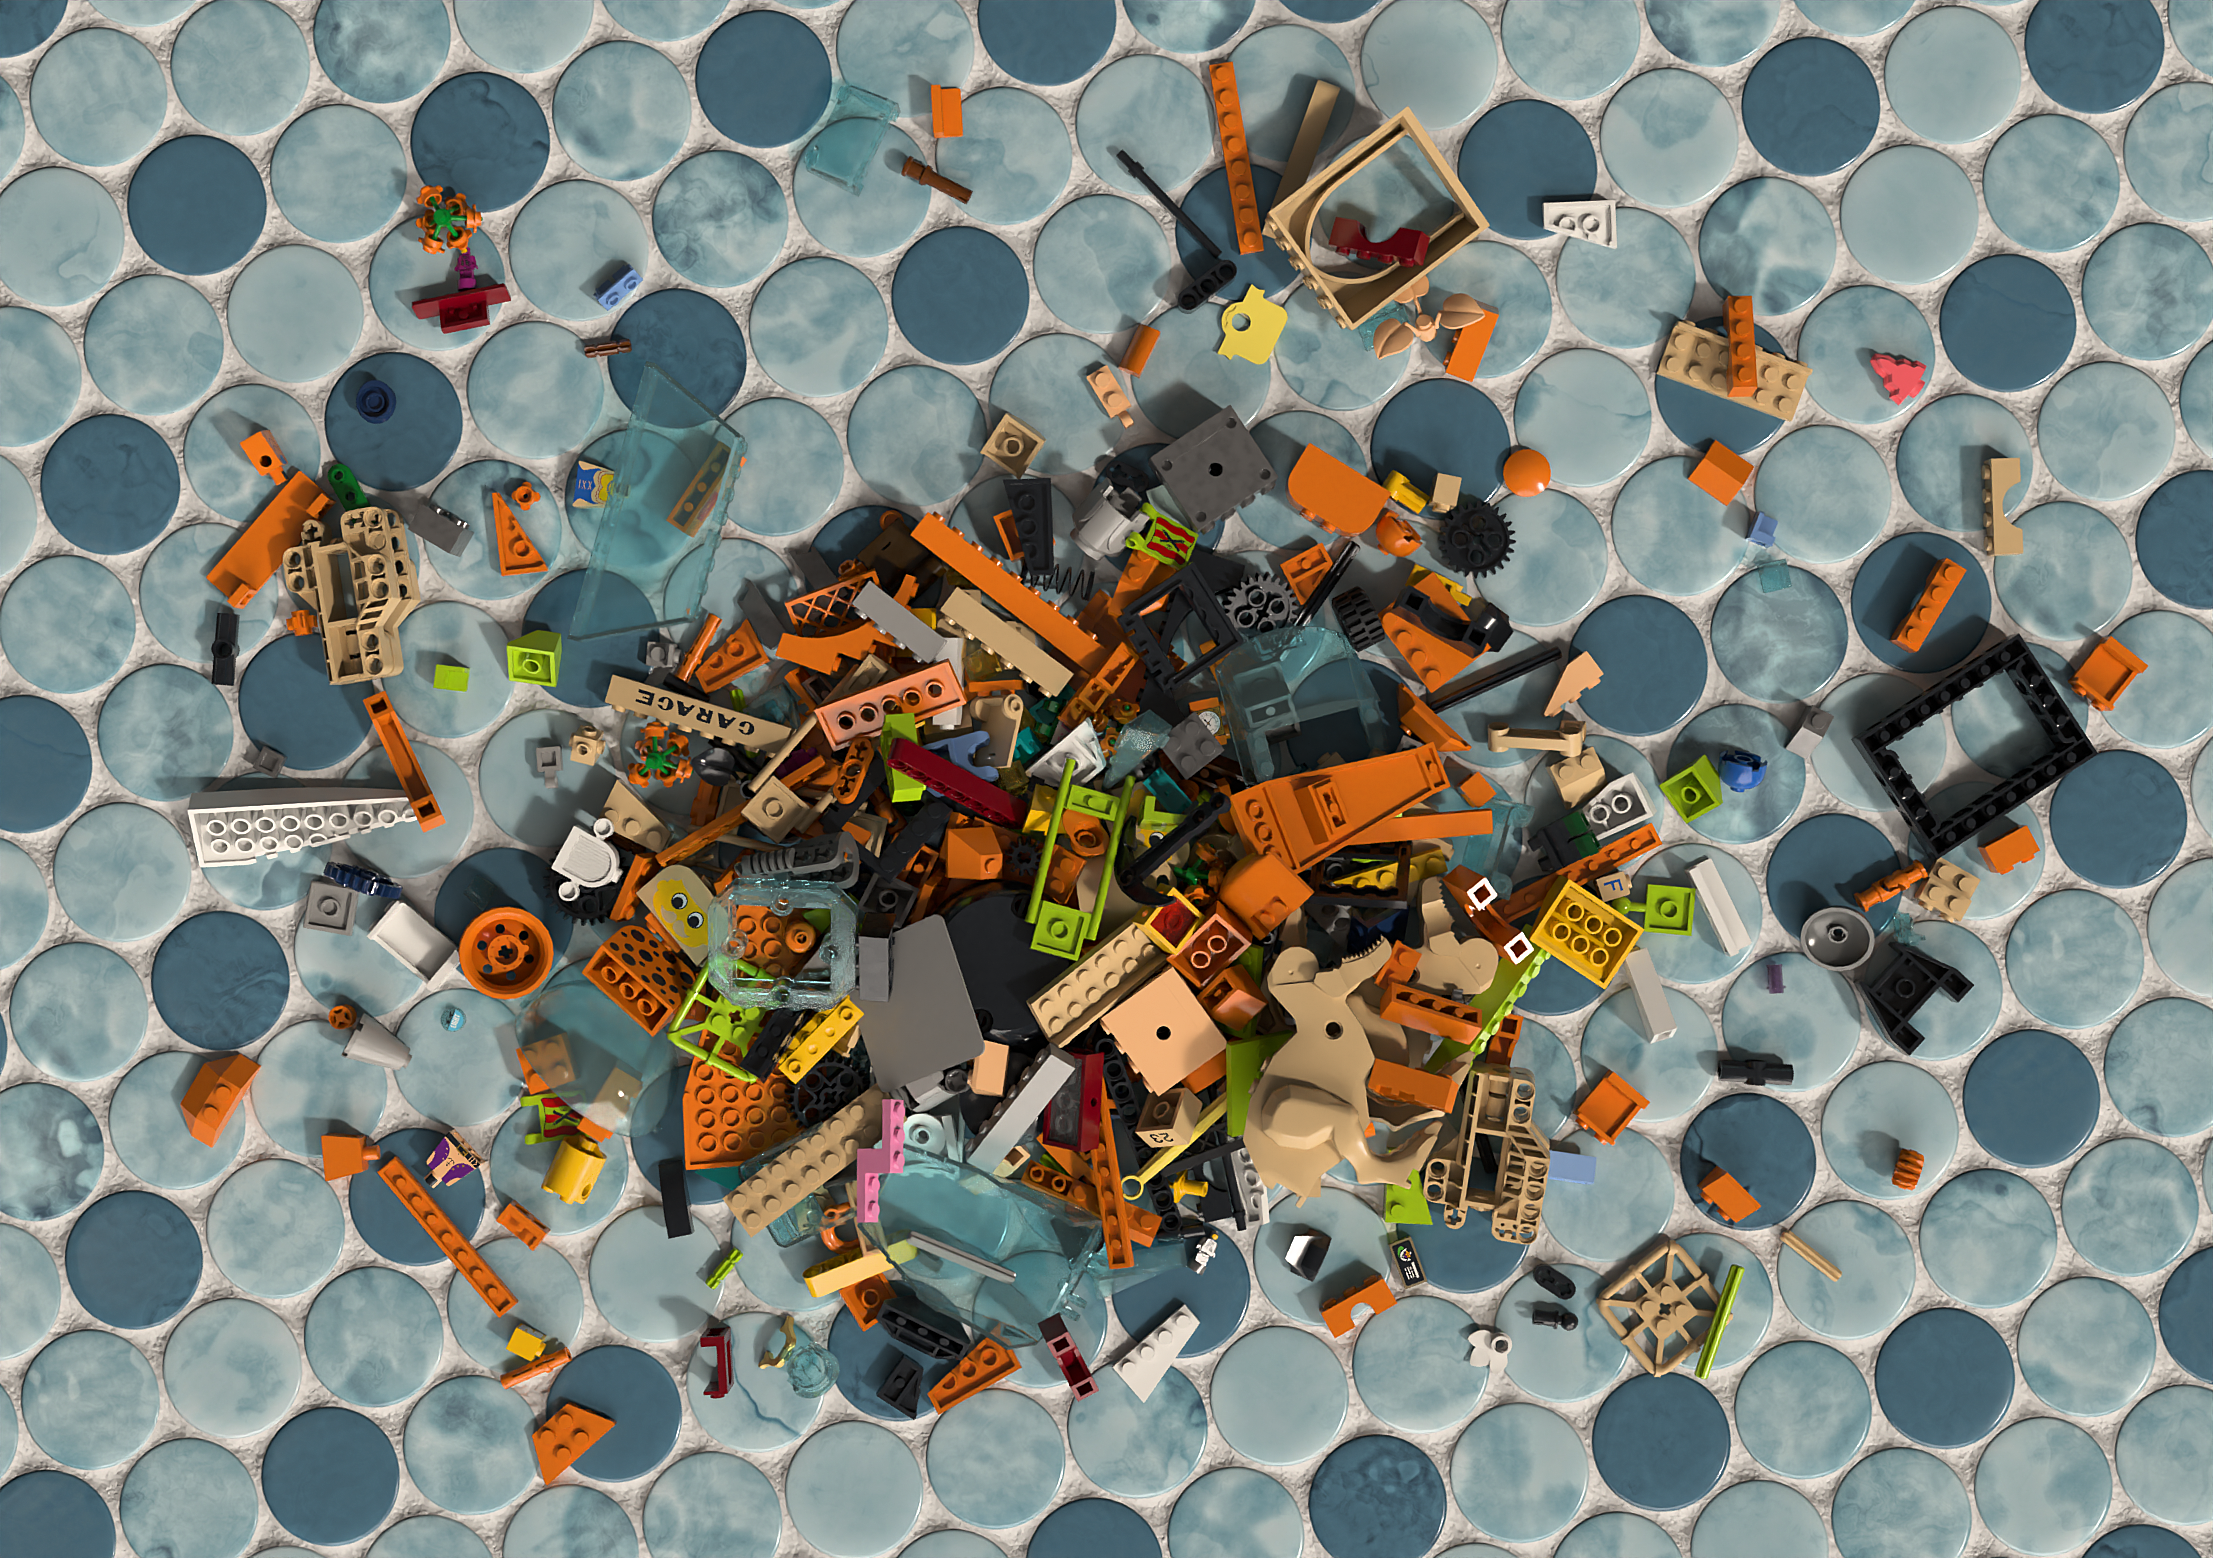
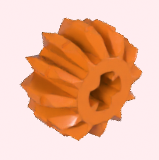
(1907, 1169)

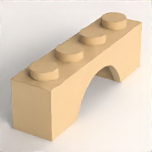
(2002, 536)

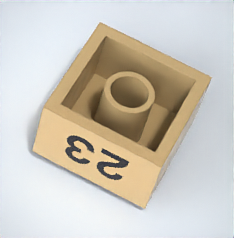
(1169, 1118)

